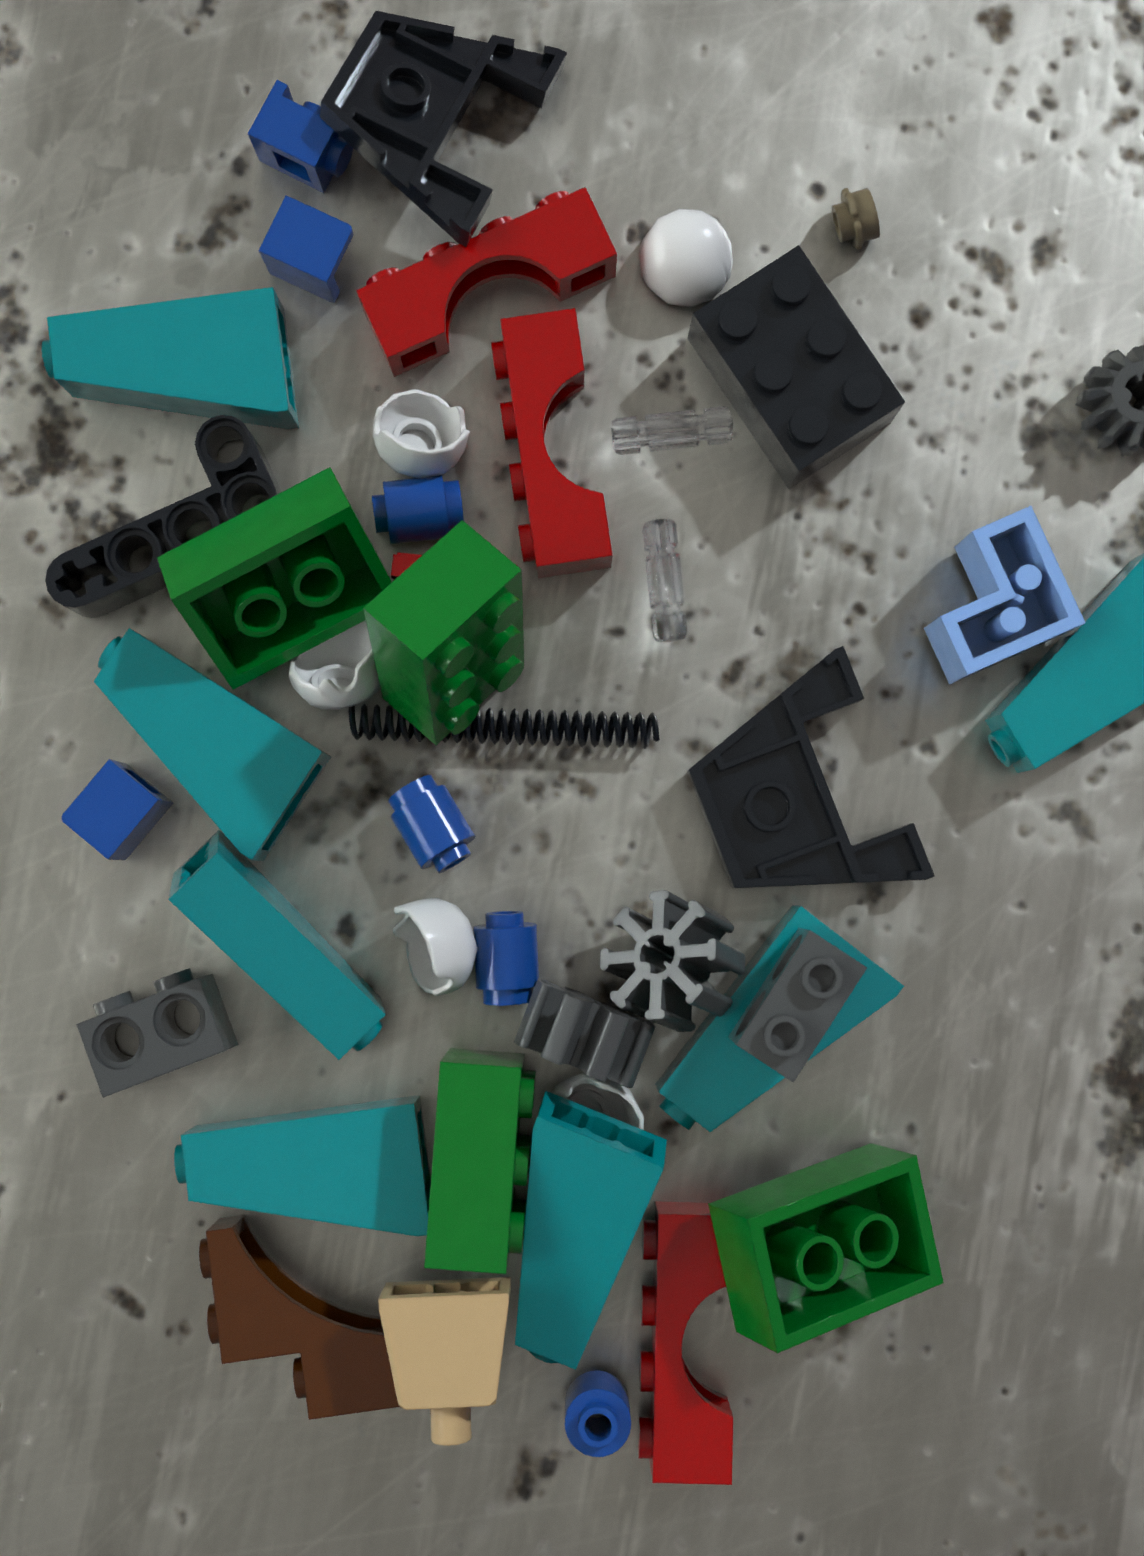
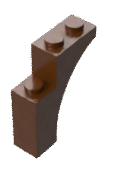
(270, 1314)

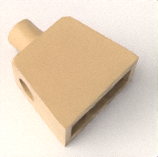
(446, 1348)

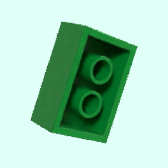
(276, 578)
(448, 633)
(479, 1161)
(825, 1245)

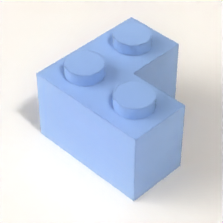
(1018, 595)

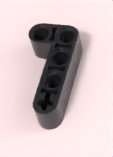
(163, 529)

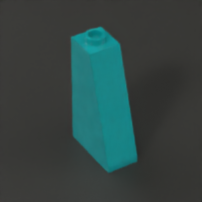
(181, 357)
(1080, 682)
(218, 746)
(276, 946)
(715, 1076)
(324, 1165)
(581, 1215)

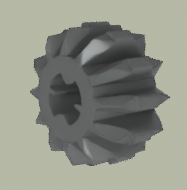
(1109, 398)

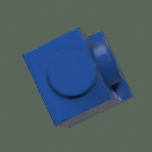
(298, 140)

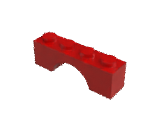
(553, 246)
(545, 369)
(688, 1422)

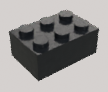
(794, 367)

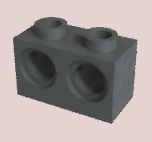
(797, 1003)
(161, 1042)

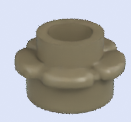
(856, 217)

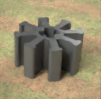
(672, 961)
(584, 1033)

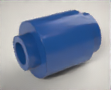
(417, 509)
(431, 824)
(506, 958)
(597, 1394)

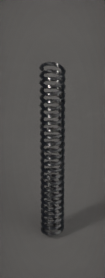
(514, 727)

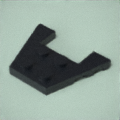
(408, 93)
(773, 803)

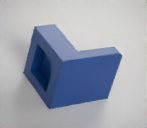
(306, 248)
(116, 810)

